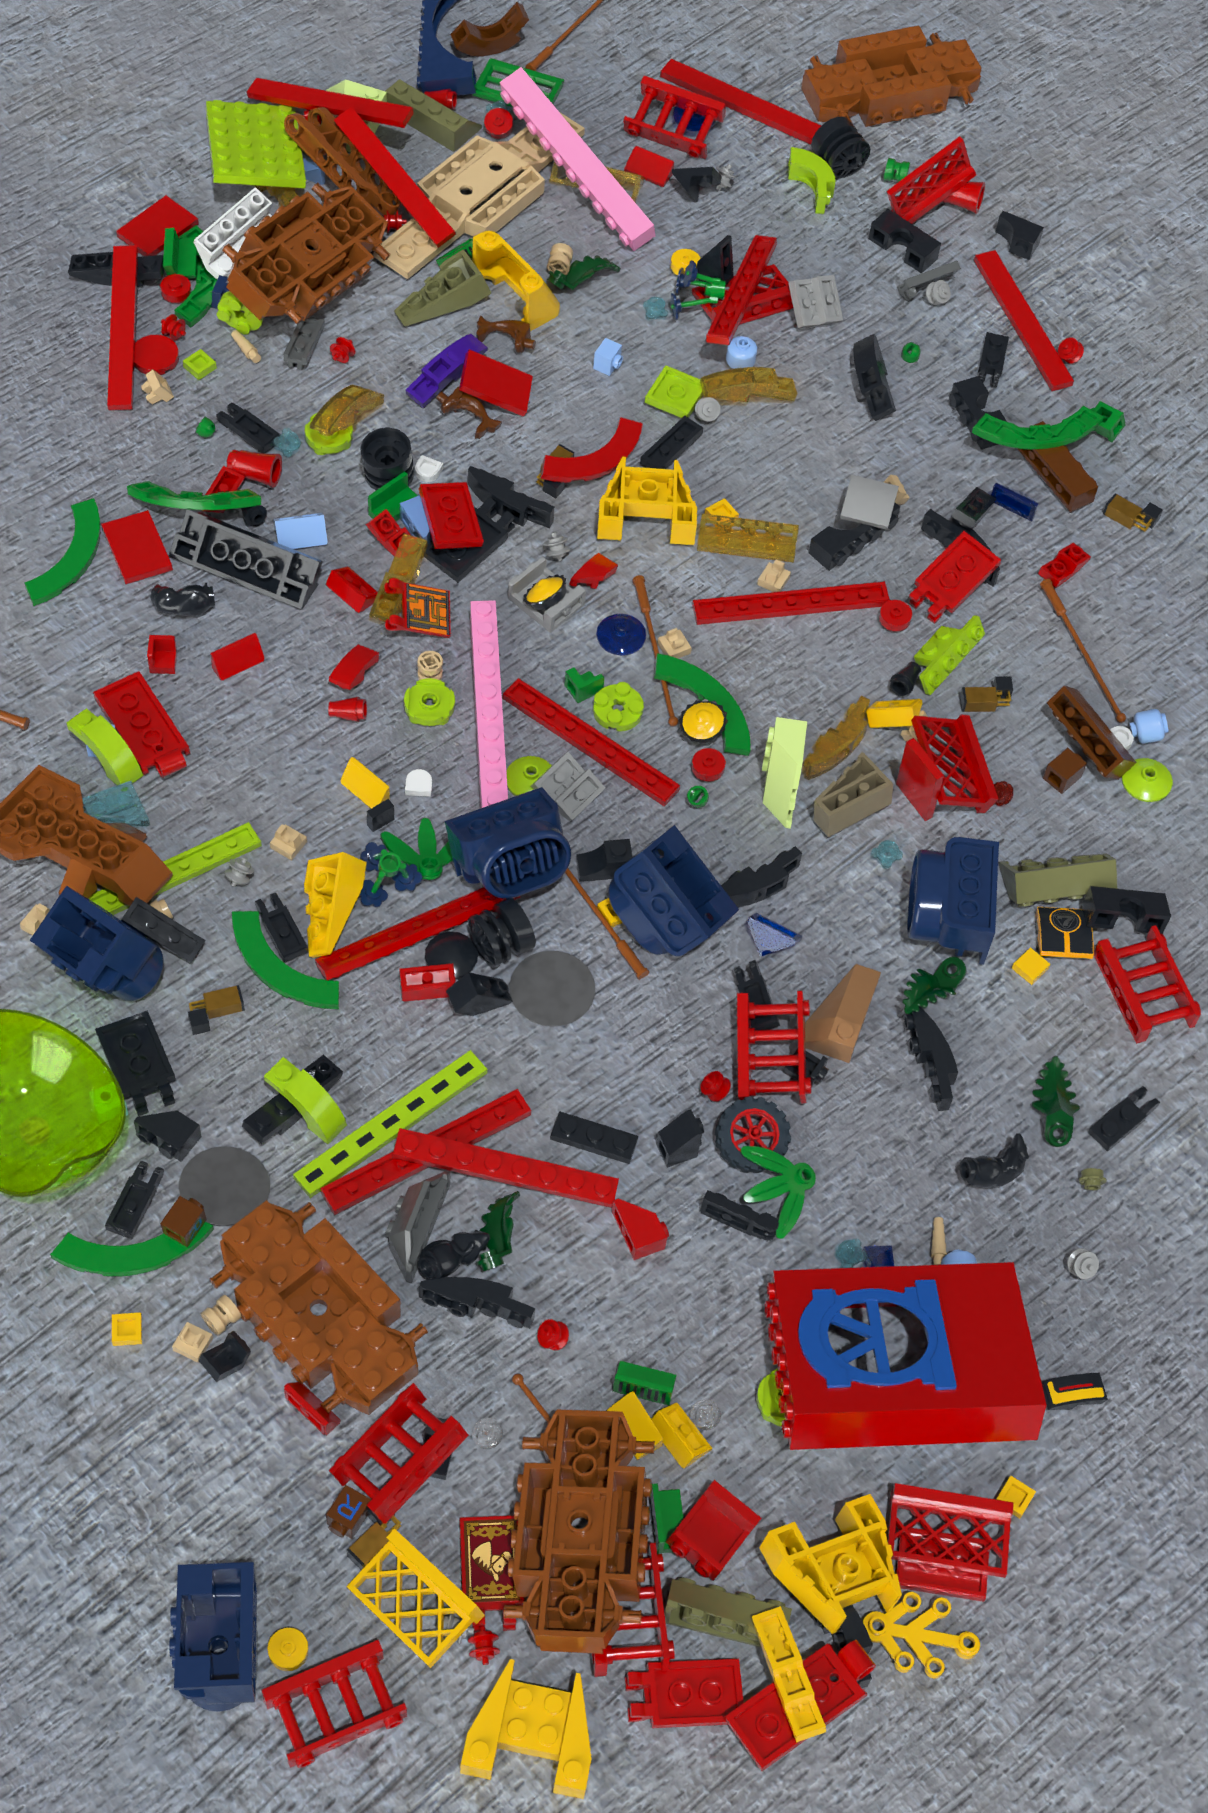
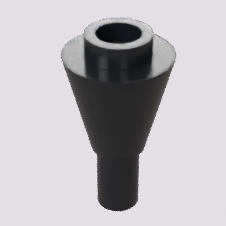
(254, 515)

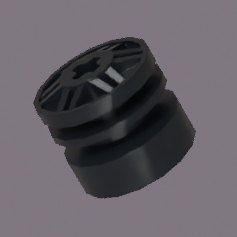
(841, 146)
(385, 456)
(501, 932)

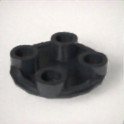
(452, 948)

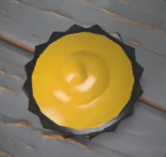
(546, 592)
(703, 721)

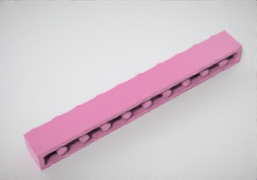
(577, 159)
(488, 703)

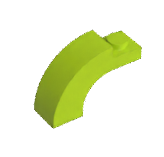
(815, 173)
(107, 745)
(309, 1098)

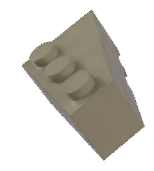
(853, 796)

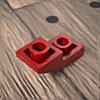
(387, 531)
(1065, 565)
(352, 667)

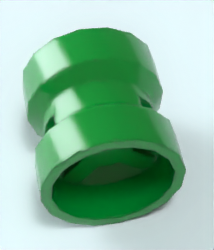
(902, 170)

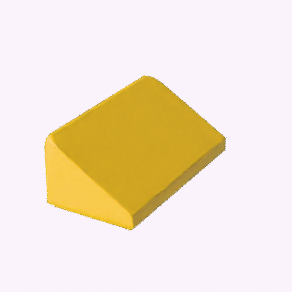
(893, 713)
(364, 783)
(638, 1421)
(680, 1435)

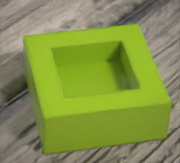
(199, 364)

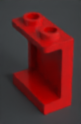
(713, 1530)

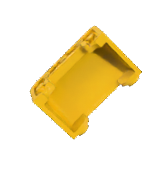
(502, 263)

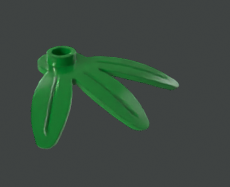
(428, 862)
(789, 1180)

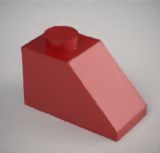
(640, 1229)

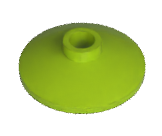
(517, 773)
(1145, 787)

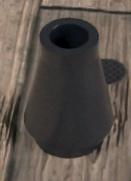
(904, 680)

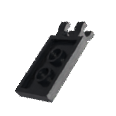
(461, 561)
(137, 1059)

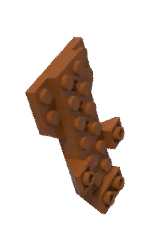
(49, 820)

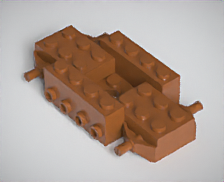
(891, 77)
(282, 276)
(291, 1272)
(572, 1572)

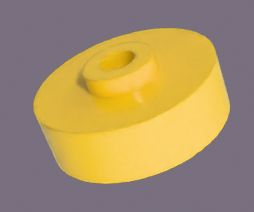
(682, 258)
(288, 1649)

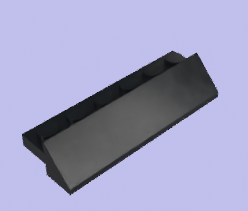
(246, 559)

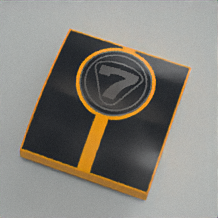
(1064, 933)

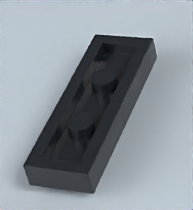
(672, 444)
(973, 508)
(163, 930)
(594, 1137)

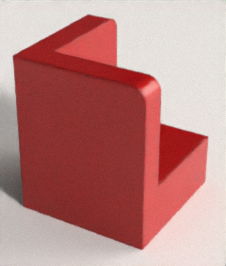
(162, 654)

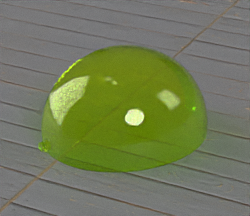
(55, 1107)

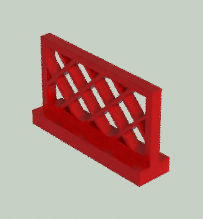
(940, 185)
(764, 304)
(968, 759)
(952, 1505)

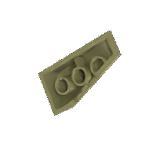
(451, 289)

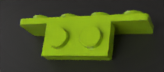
(946, 651)

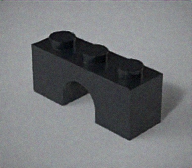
(892, 230)
(968, 399)
(1145, 908)

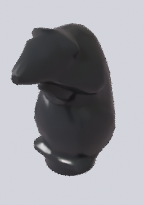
(185, 601)
(996, 1171)
(444, 1256)

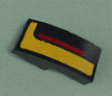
(1074, 1390)

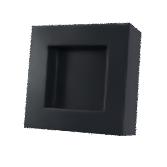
(380, 815)

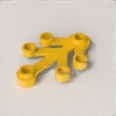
(916, 1635)

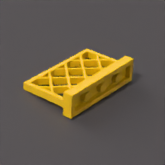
(437, 1584)

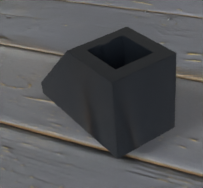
(478, 994)
(170, 1132)
(680, 1139)

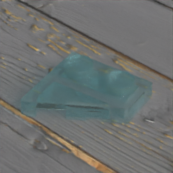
(117, 805)

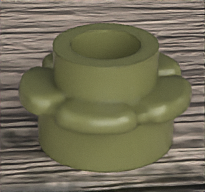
(1092, 1178)

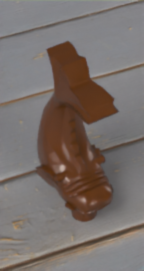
(517, 329)
(462, 400)

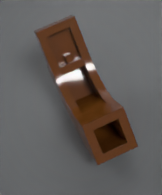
(490, 39)

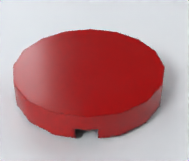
(155, 354)

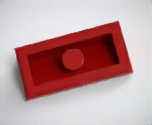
(650, 166)
(226, 481)
(351, 588)
(237, 657)
(426, 982)
(310, 1407)

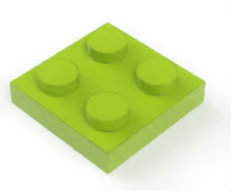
(675, 392)

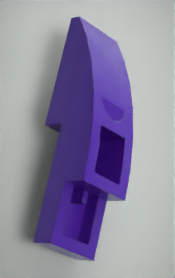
(443, 369)

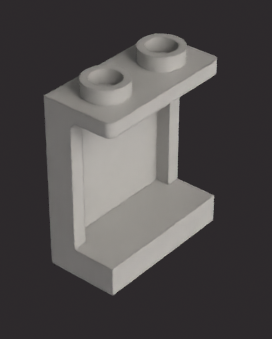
(555, 615)

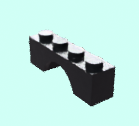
(834, 546)

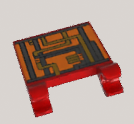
(423, 609)

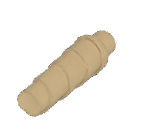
(246, 347)
(938, 1242)

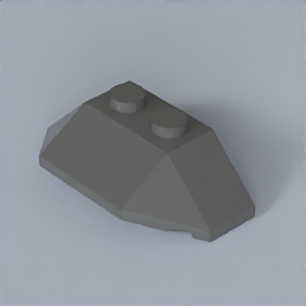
(415, 1221)

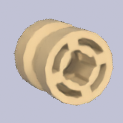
(560, 258)
(430, 665)
(221, 1315)

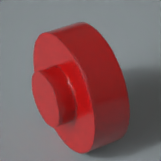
(498, 123)
(175, 288)
(895, 615)
(708, 764)

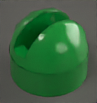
(915, 354)
(205, 428)
(693, 795)

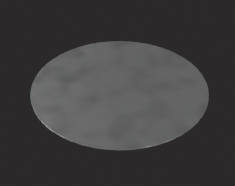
(552, 988)
(226, 1183)

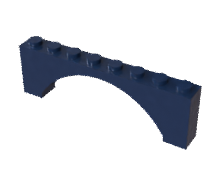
(438, 66)

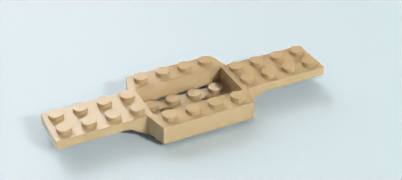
(471, 170)

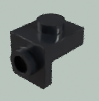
(814, 1068)
(226, 1357)

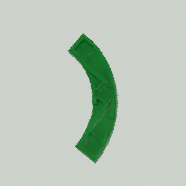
(200, 299)
(1038, 436)
(163, 496)
(76, 559)
(688, 676)
(275, 972)
(124, 1259)

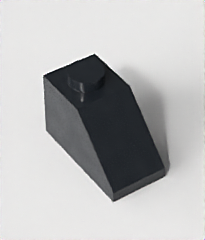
(718, 261)

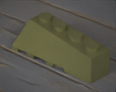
(432, 117)
(1057, 878)
(716, 1611)

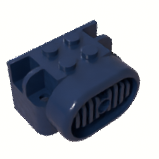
(510, 845)
(669, 896)
(955, 896)
(98, 948)
(211, 1613)

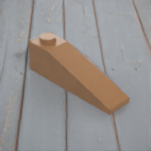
(840, 1017)

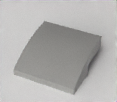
(815, 301)
(869, 502)
(569, 786)

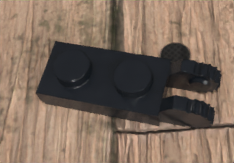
(993, 357)
(248, 427)
(282, 929)
(757, 993)
(1122, 1120)
(133, 1201)
(739, 1216)

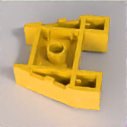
(648, 494)
(840, 1569)
(532, 1723)

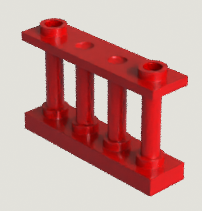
(681, 98)
(1130, 1001)
(746, 1036)
(416, 1471)
(665, 1648)
(310, 1683)

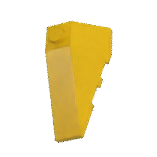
(332, 890)

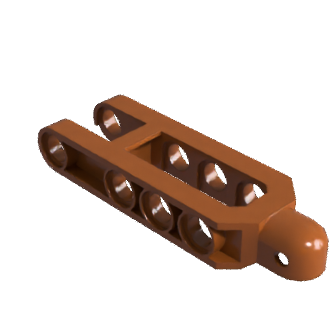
(329, 140)

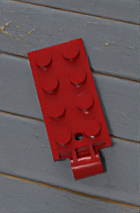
(143, 724)
(762, 1719)

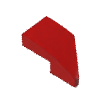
(593, 571)

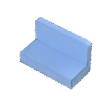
(301, 530)

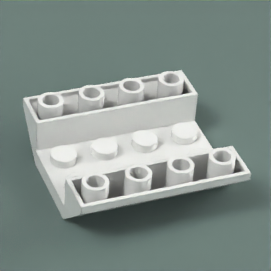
(231, 230)

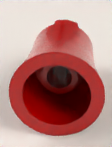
(968, 196)
(256, 466)

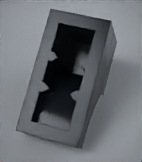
(1020, 233)
(603, 861)

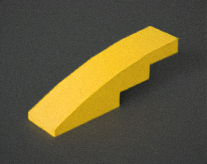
(788, 1674)

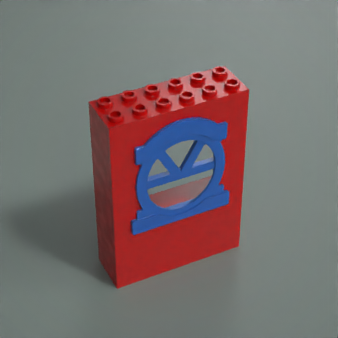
(967, 1388)

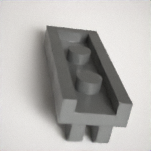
(910, 285)
(303, 342)

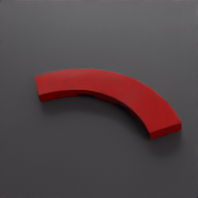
(597, 463)

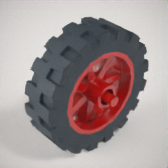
(745, 1108)

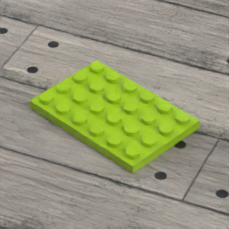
(252, 145)

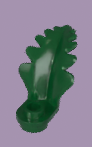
(581, 271)
(929, 985)
(1056, 1102)
(500, 1229)

